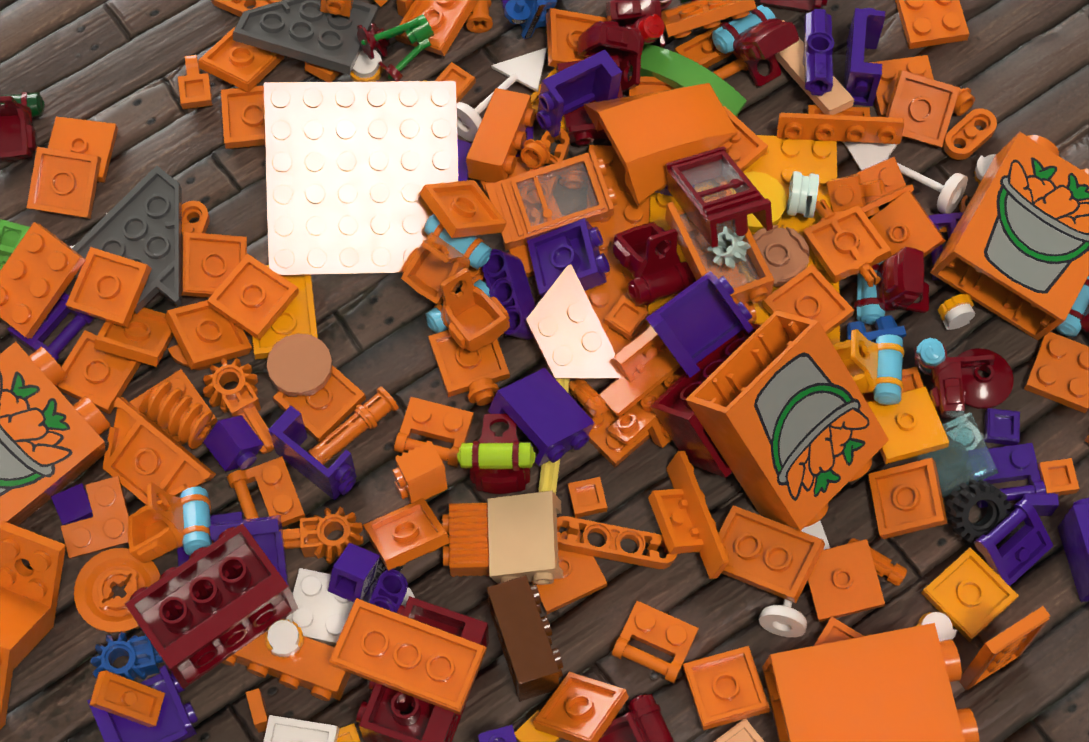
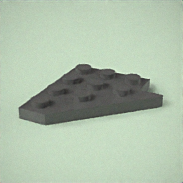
(305, 33)
(147, 230)

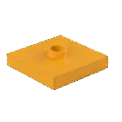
(910, 426)
(970, 594)

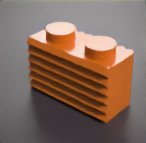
(420, 473)
(468, 539)

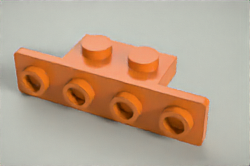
(846, 126)
(644, 366)
(642, 418)
(686, 518)

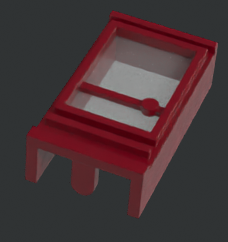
(716, 191)

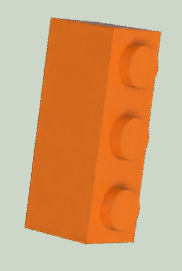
(500, 136)

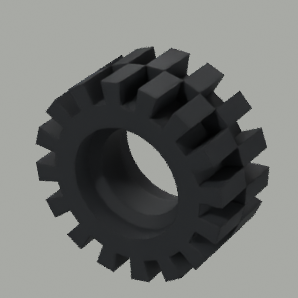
(964, 501)

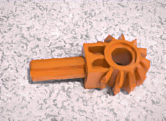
(241, 399)
(314, 532)

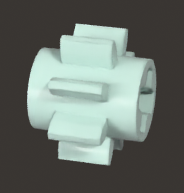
(734, 246)

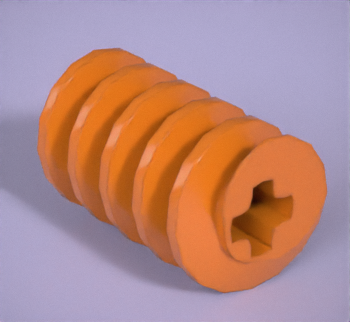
(177, 414)

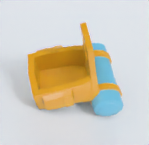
(875, 365)

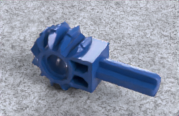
(141, 653)

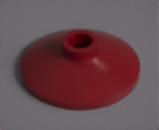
(988, 391)

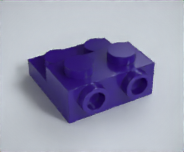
(568, 245)

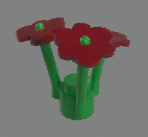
(416, 30)

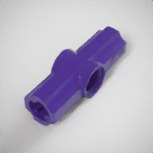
(818, 52)

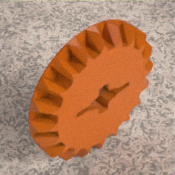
(95, 586)

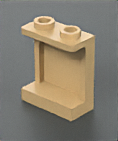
(524, 537)

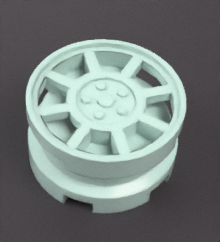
(803, 194)

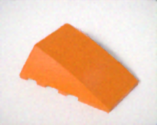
(661, 129)

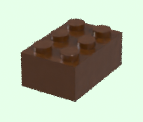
(525, 637)

